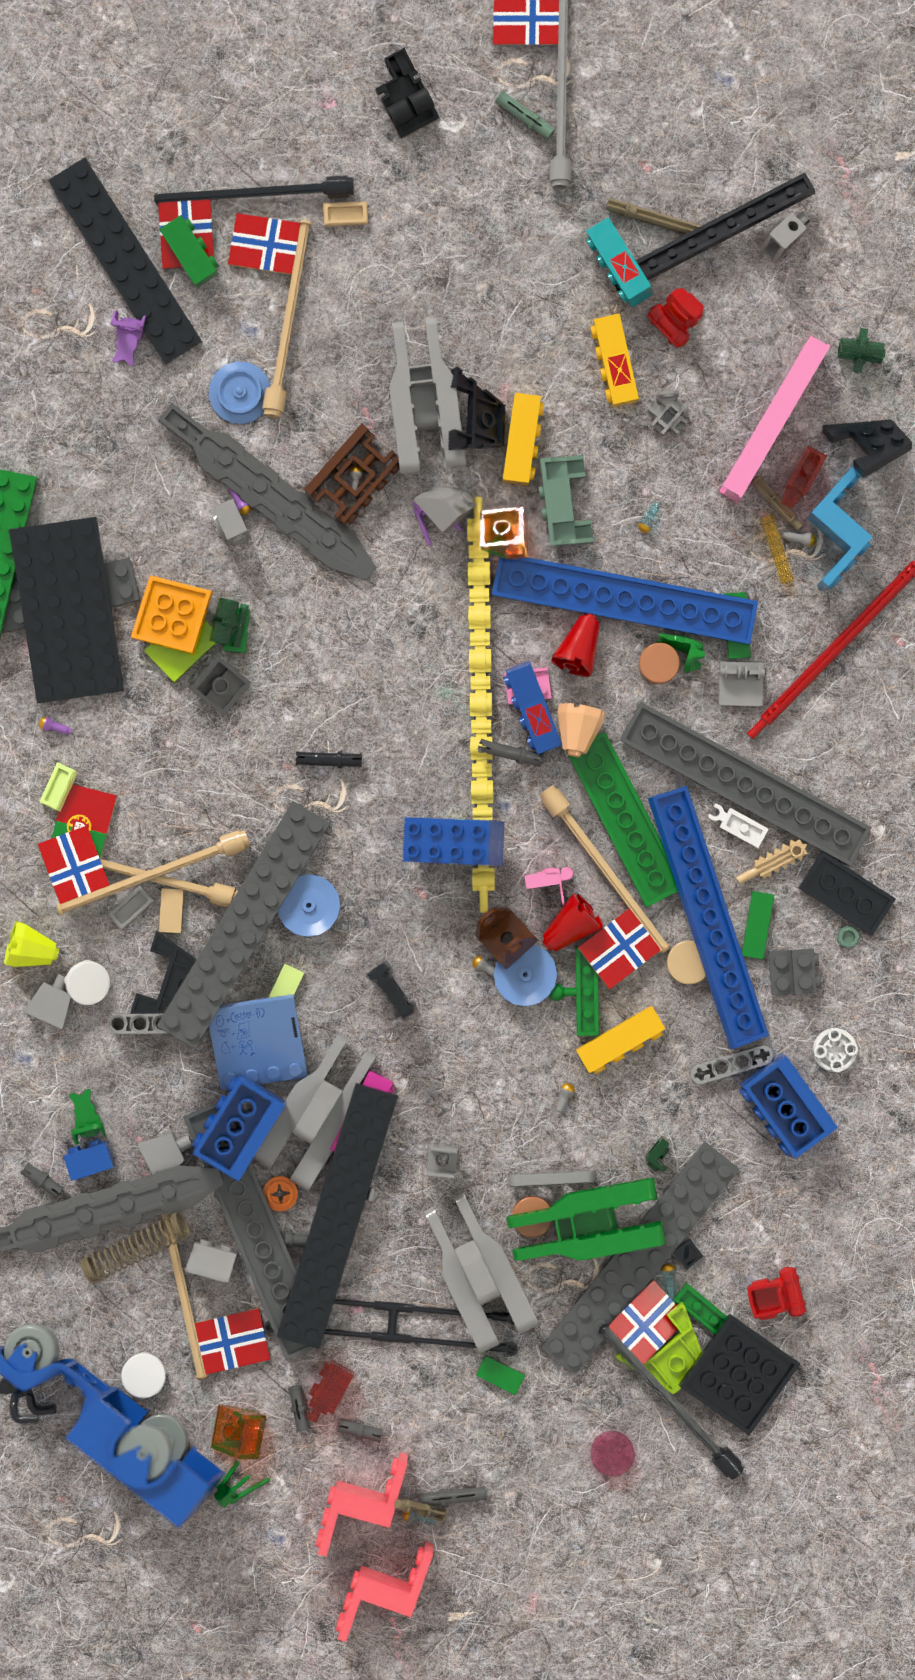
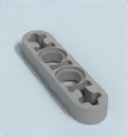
(732, 1067)
(551, 1177)

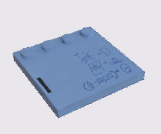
(258, 1041)

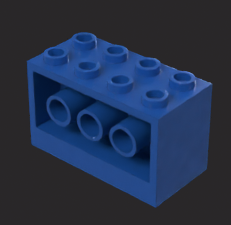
(453, 841)
(802, 1107)
(242, 1141)

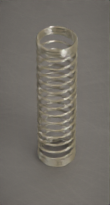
(182, 1233)

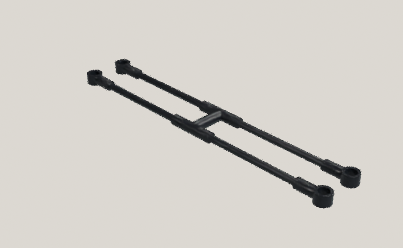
(391, 1335)

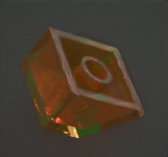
(504, 532)
(238, 1432)

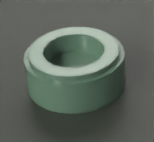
(848, 937)

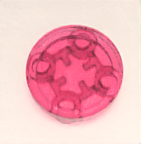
(612, 1453)

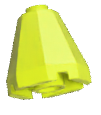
(29, 947)

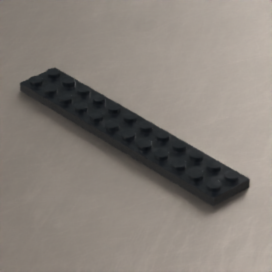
(337, 1215)

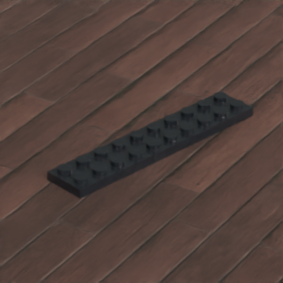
(125, 260)

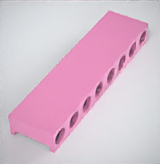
(774, 419)

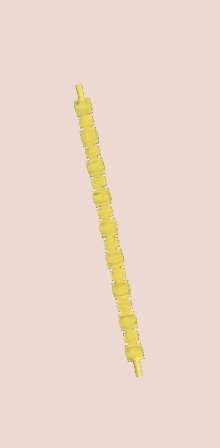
(480, 702)

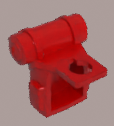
(676, 316)
(777, 1295)

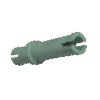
(545, 130)

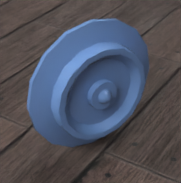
(238, 392)
(310, 906)
(528, 978)

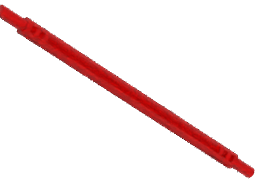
(834, 649)

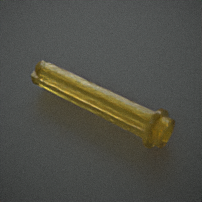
(776, 549)

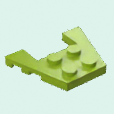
(676, 1356)

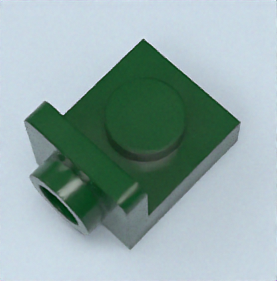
(659, 1150)

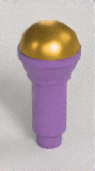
(242, 506)
(48, 724)

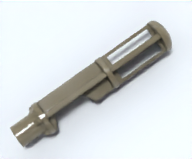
(775, 501)
(422, 1509)

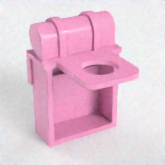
(549, 877)

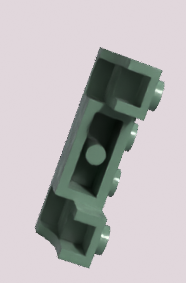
(558, 501)

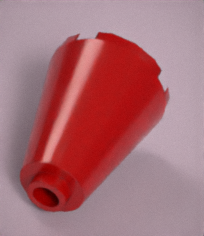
(579, 647)
(571, 924)

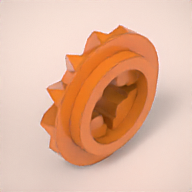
(274, 1201)

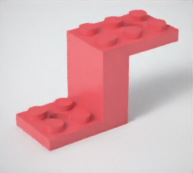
(361, 1503)
(384, 1590)

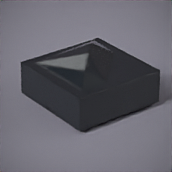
(688, 1254)

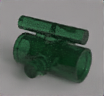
(861, 350)
(228, 622)

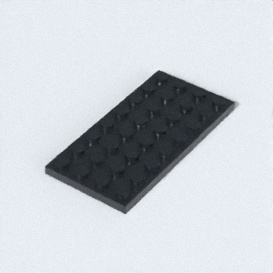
(66, 609)

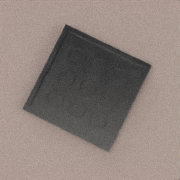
(739, 1374)

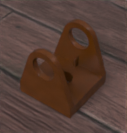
(501, 923)

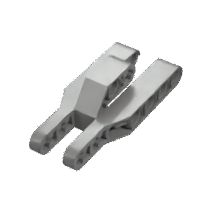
(414, 398)
(313, 1114)
(477, 1283)

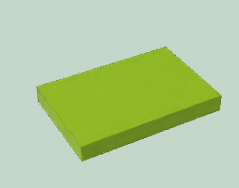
(177, 663)

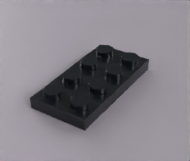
(846, 893)

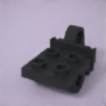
(405, 97)

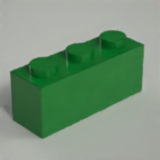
(190, 250)

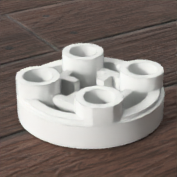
(87, 982)
(834, 1050)
(143, 1375)

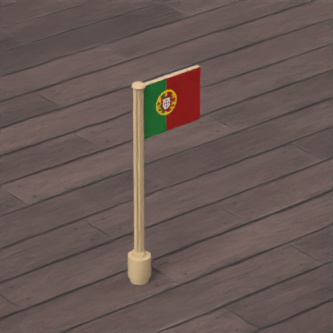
(95, 810)

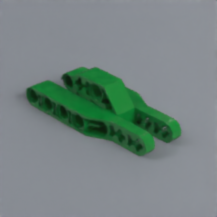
(589, 1213)

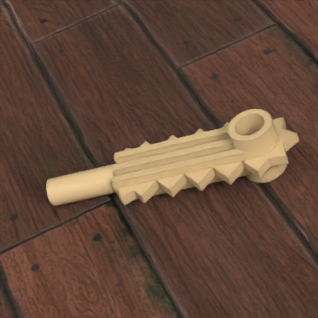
(774, 861)

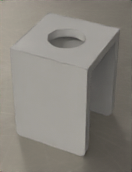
(437, 1170)

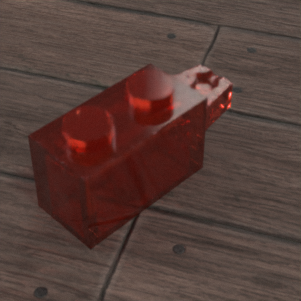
(802, 476)
(329, 1390)

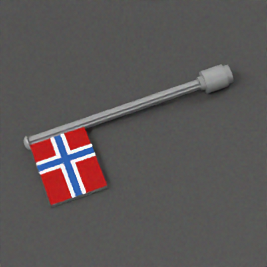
(540, 25)

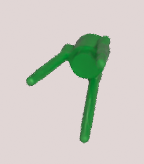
(226, 1494)

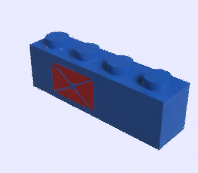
(533, 707)

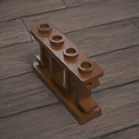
(339, 463)

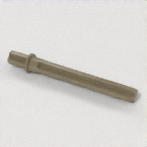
(649, 216)

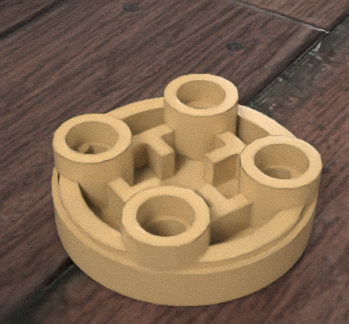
(685, 963)

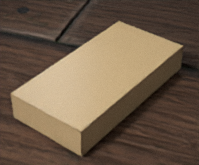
(345, 214)
(171, 910)

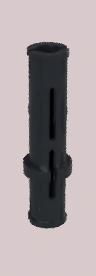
(329, 759)

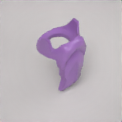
(129, 333)

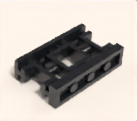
(392, 990)

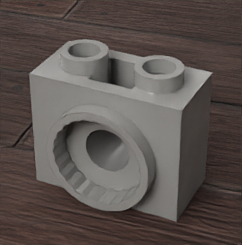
(230, 523)

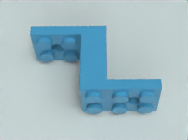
(840, 529)

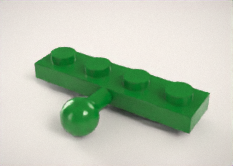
(586, 996)

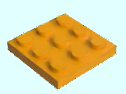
(172, 615)

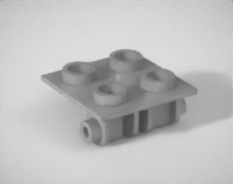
(741, 683)

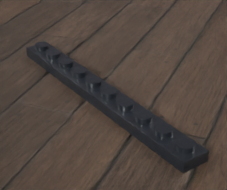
(725, 226)

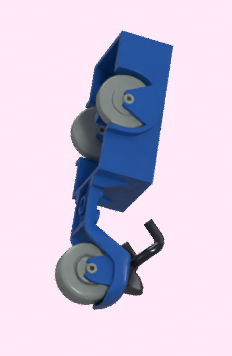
(109, 1427)

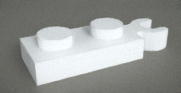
(740, 826)

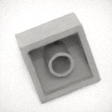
(445, 505)
(212, 1260)

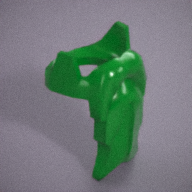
(686, 645)
(87, 1121)

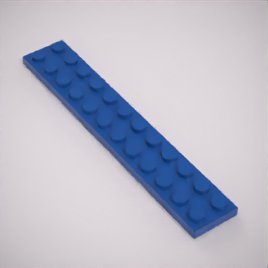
(626, 598)
(708, 917)

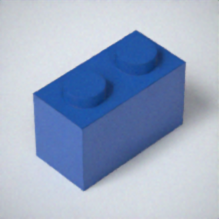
(89, 1159)

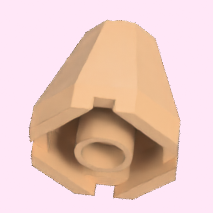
(579, 727)

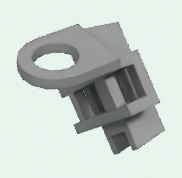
(670, 419)

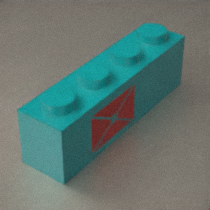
(619, 262)

